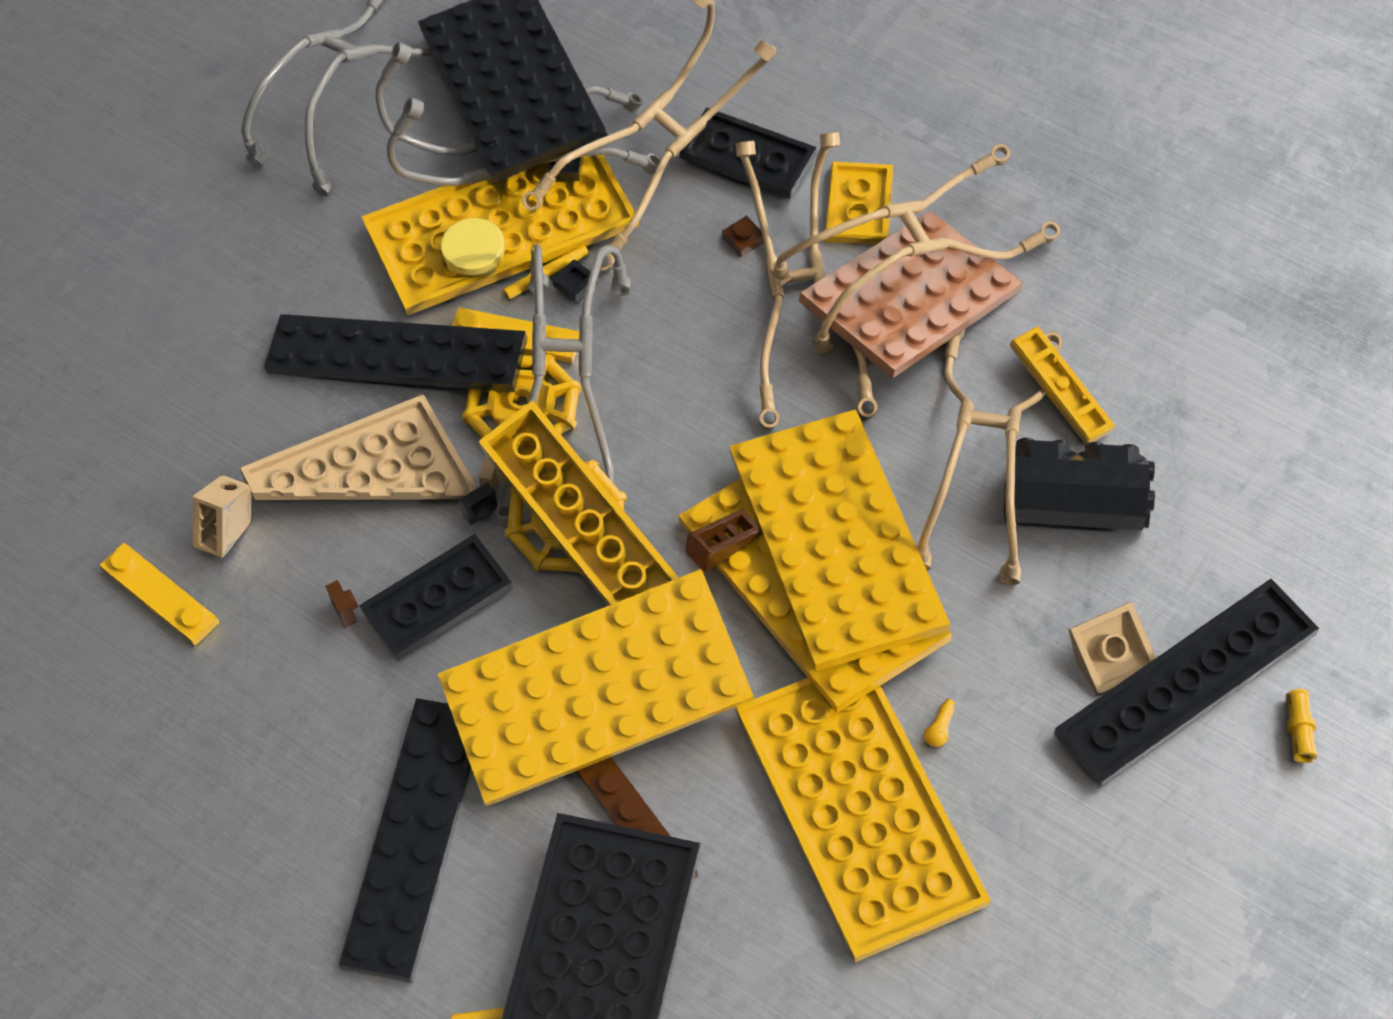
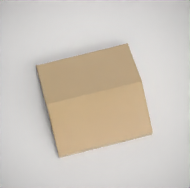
(1111, 647)

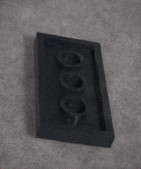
(778, 160)
(436, 597)

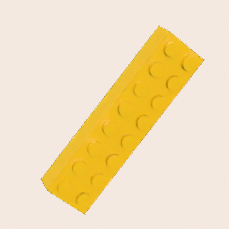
(574, 506)

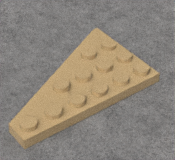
(379, 457)

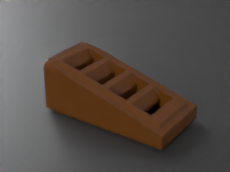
(707, 553)

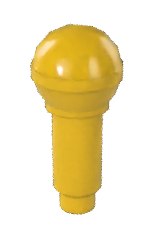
(937, 733)

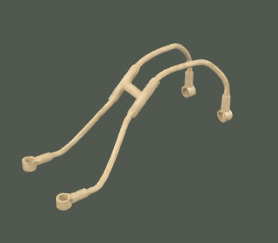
(655, 112)
(922, 243)
(815, 273)
(1010, 572)

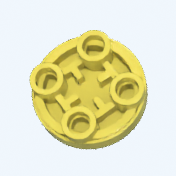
(473, 247)

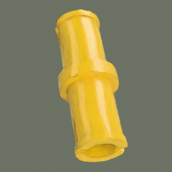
(1301, 726)

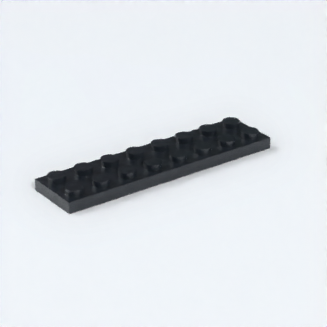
(397, 352)
(1185, 682)
(409, 848)

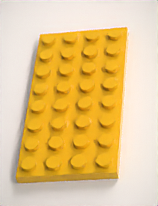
(571, 216)
(838, 540)
(757, 582)
(594, 687)
(862, 815)

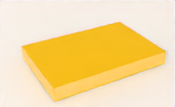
(855, 192)

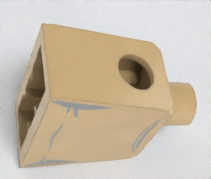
(221, 515)

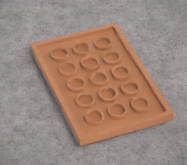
(914, 301)

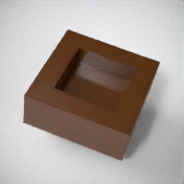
(743, 236)
(343, 603)

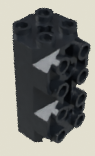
(1084, 489)

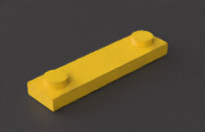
(478, 319)
(1062, 385)
(159, 594)

